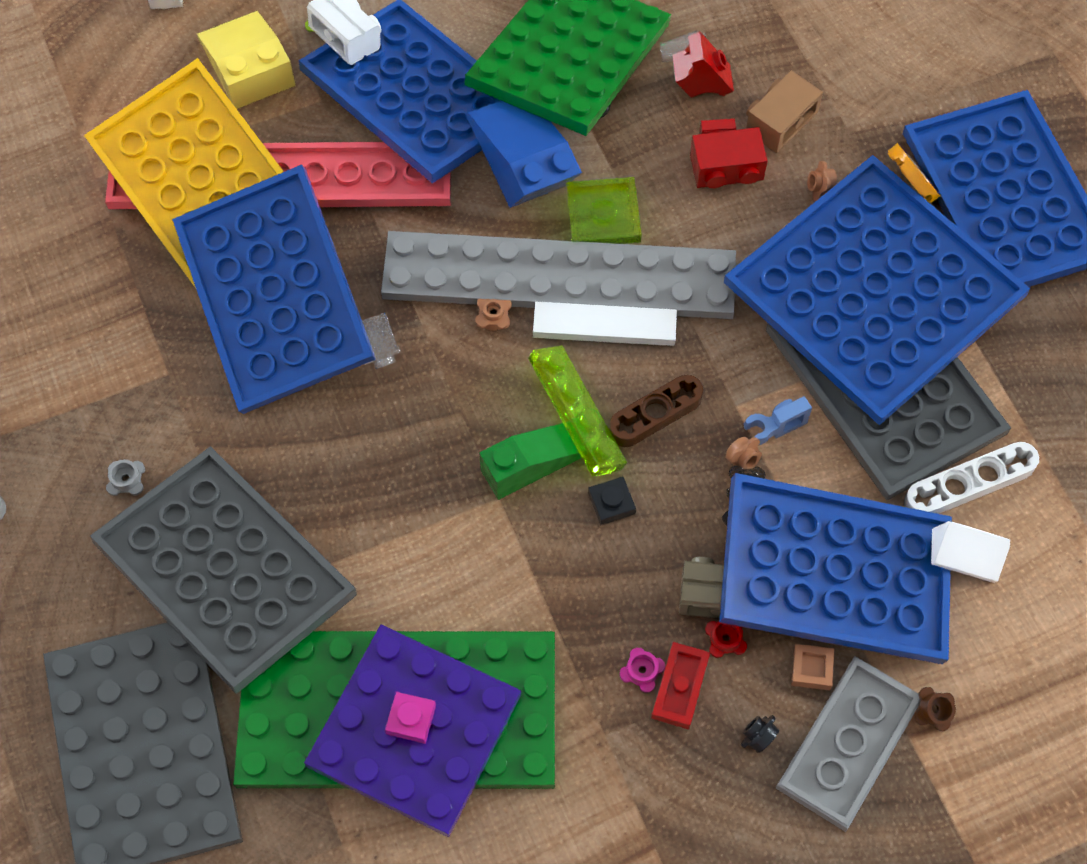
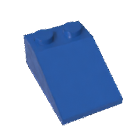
(523, 151)

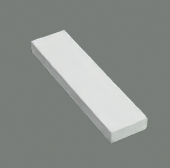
(605, 323)

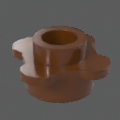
(945, 709)

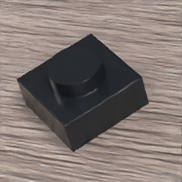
(612, 500)

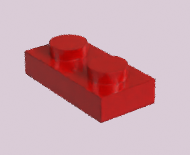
(680, 685)

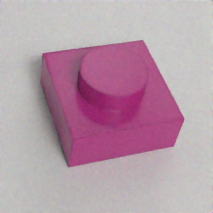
(410, 717)

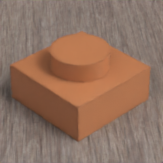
(812, 667)

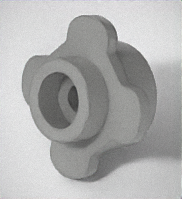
(122, 468)

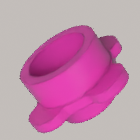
(645, 659)

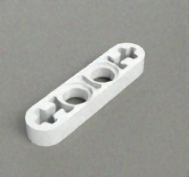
(973, 483)

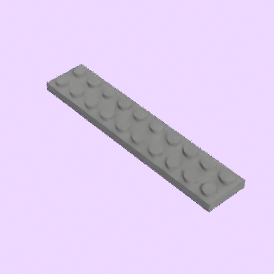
(557, 271)

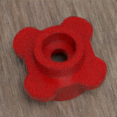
(720, 647)

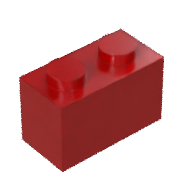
(728, 158)

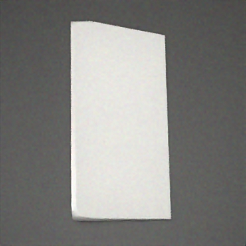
(969, 551)

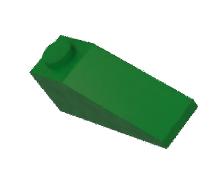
(527, 458)

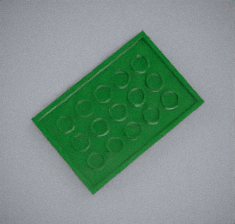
(568, 57)

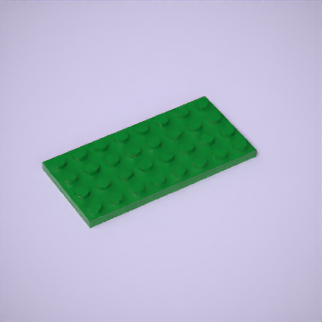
(296, 695)

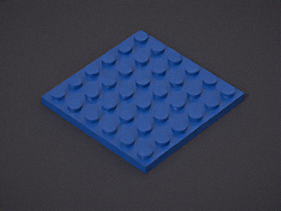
(876, 288)

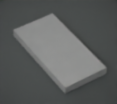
(849, 743)

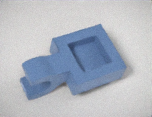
(784, 419)

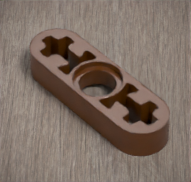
(660, 396)

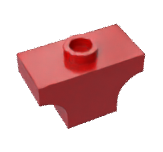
(702, 68)

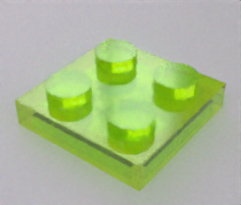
(604, 211)

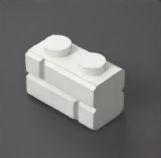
(345, 28)

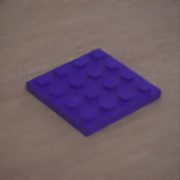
(413, 777)

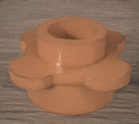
(821, 180)
(493, 321)
(744, 452)

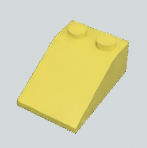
(247, 59)

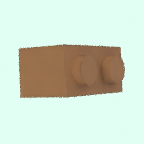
(784, 110)

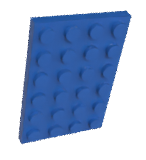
(407, 91)
(1006, 185)
(273, 289)
(834, 570)

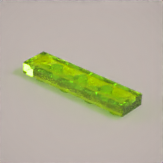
(577, 410)

